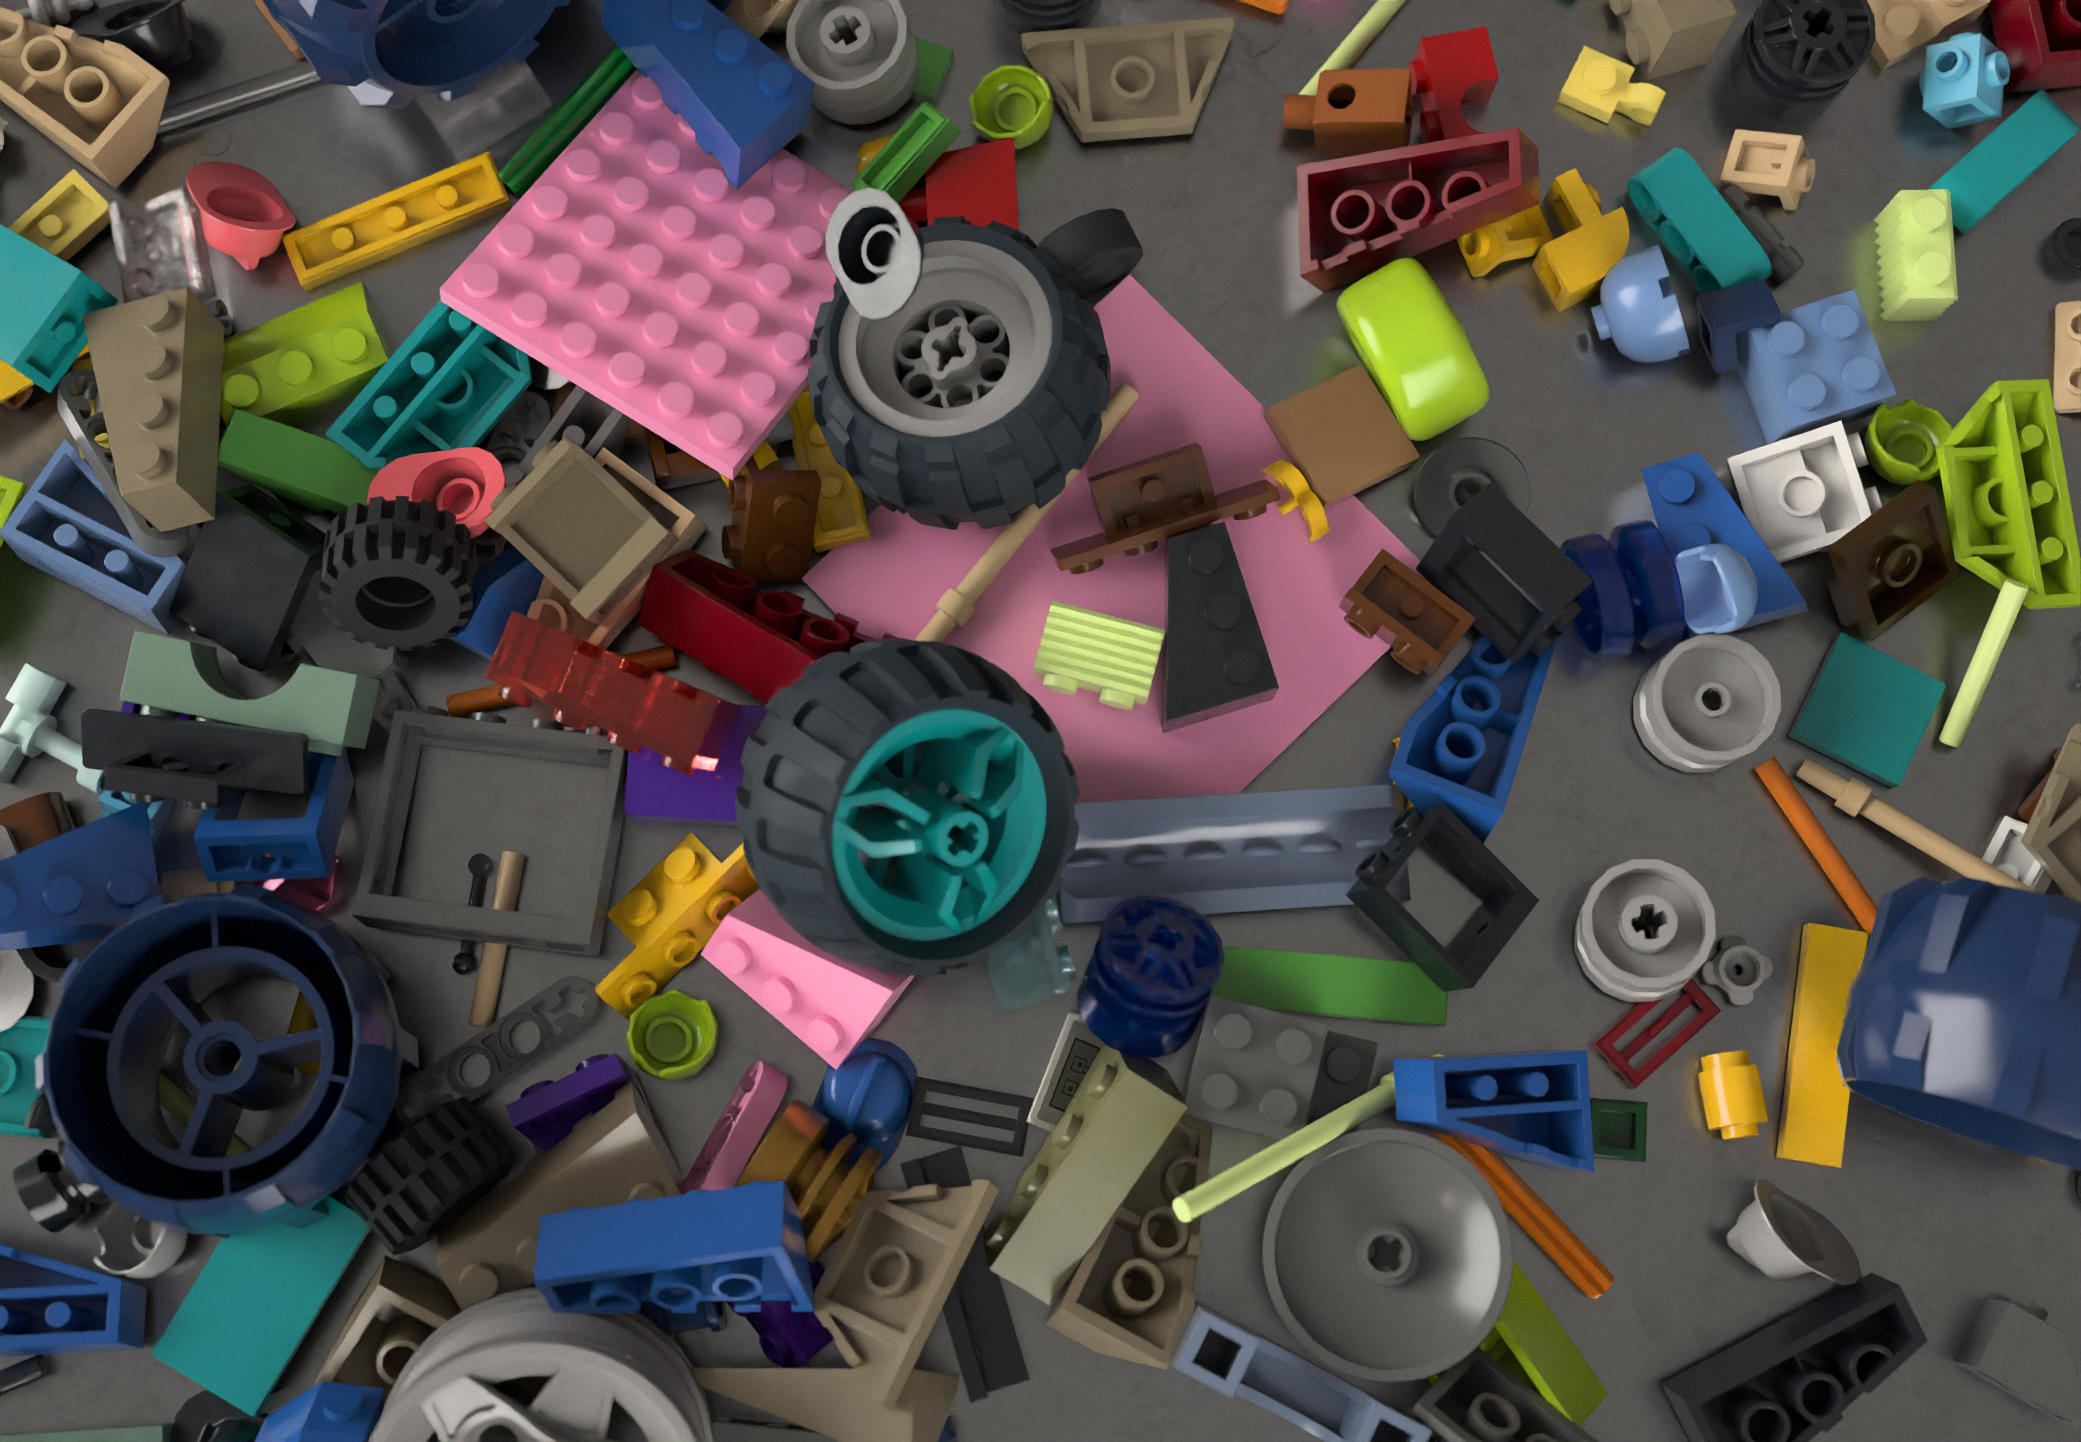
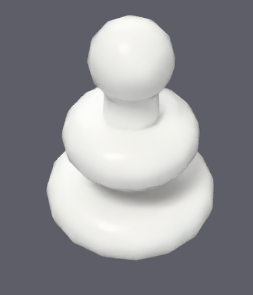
(43, 10)

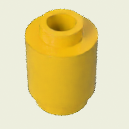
(1732, 1094)

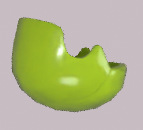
(1012, 105)
(1904, 441)
(672, 1035)

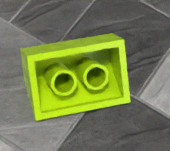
(305, 360)
(1541, 1353)

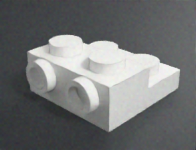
(1804, 490)

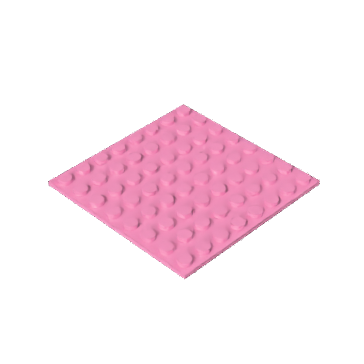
(1291, 583)

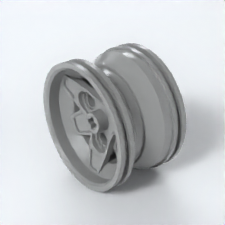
(589, 1366)

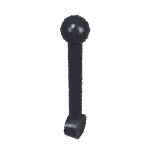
(481, 867)

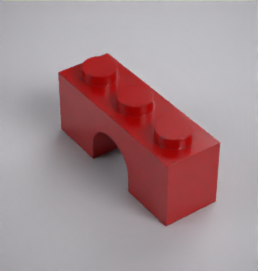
(1450, 75)

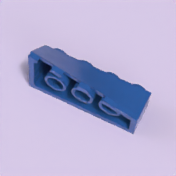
(677, 1252)

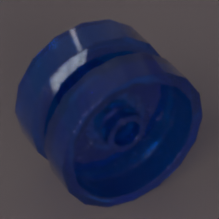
(1632, 591)

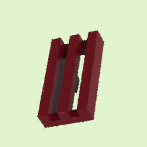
(1619, 1059)

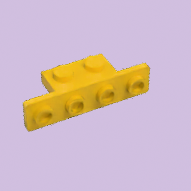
(673, 918)

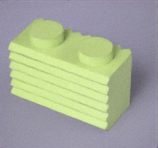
(1917, 255)
(1098, 655)

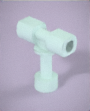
(32, 729)

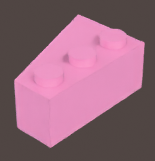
(802, 986)

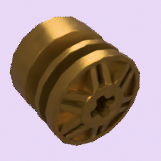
(818, 1180)

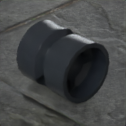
(53, 1191)

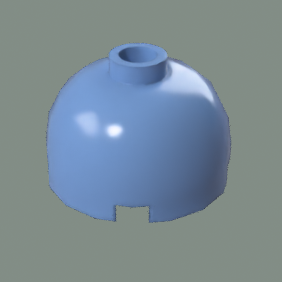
(1641, 309)

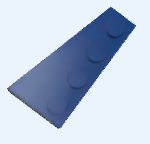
(717, 77)

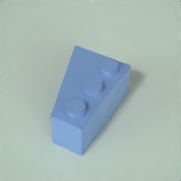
(78, 537)

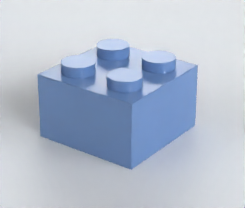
(1813, 368)

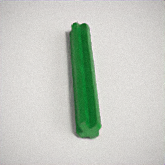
(567, 121)

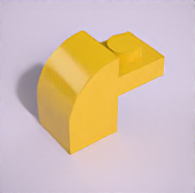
(1591, 243)

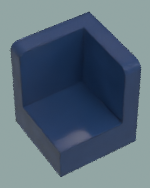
(1729, 312)

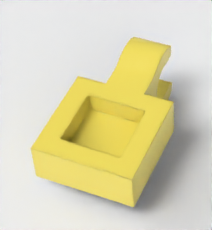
(1602, 85)

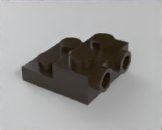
(1892, 562)

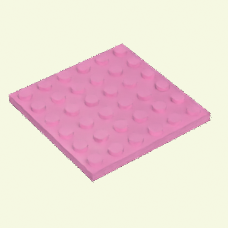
(662, 278)

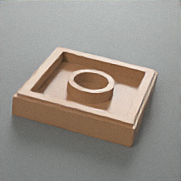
(1341, 436)

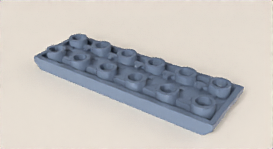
(1229, 850)

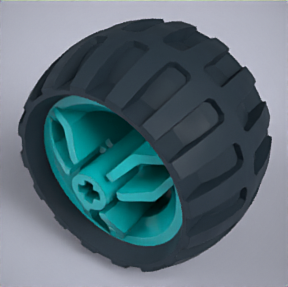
(973, 820)

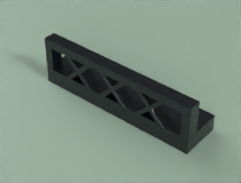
(976, 1303)

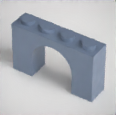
(1287, 1384)

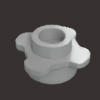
(1753, 964)

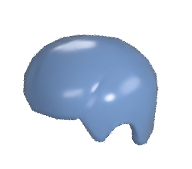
(1716, 588)

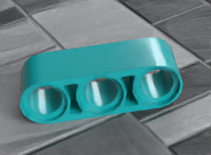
(2006, 159)
(1697, 223)

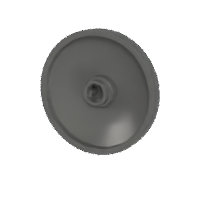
(1387, 1255)

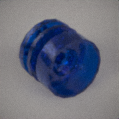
(1150, 976)

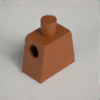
(1355, 111)

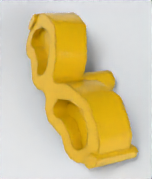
(1301, 497)

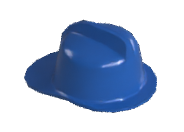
(868, 1098)

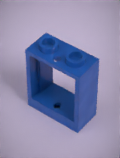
(300, 846)

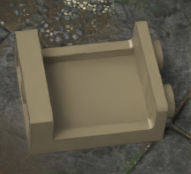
(580, 528)

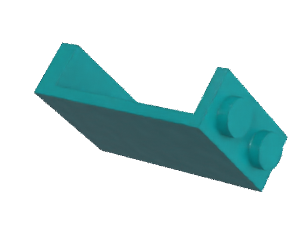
(43, 309)
(259, 1304)

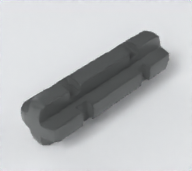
(1783, 260)

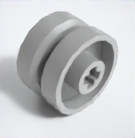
(855, 55)
(1732, 681)
(1665, 903)

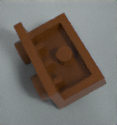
(771, 522)
(1405, 614)

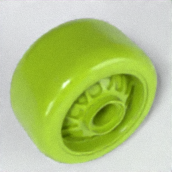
(1414, 348)

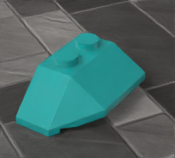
(434, 392)

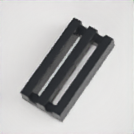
(1018, 1125)

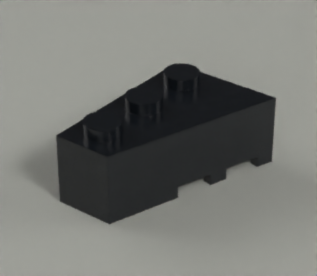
(1211, 633)

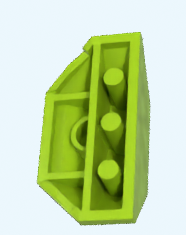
(2012, 494)

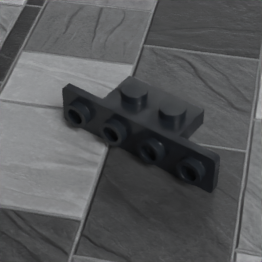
(191, 758)

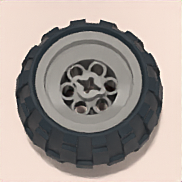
(978, 309)

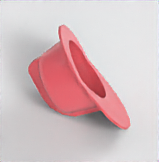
(239, 210)
(453, 479)

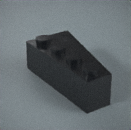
(1801, 1369)

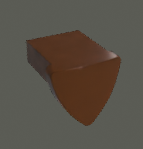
(675, 468)

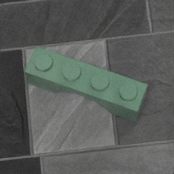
(186, 678)

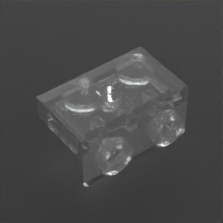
(161, 246)

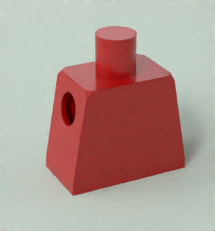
(970, 184)

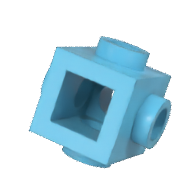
(1964, 80)

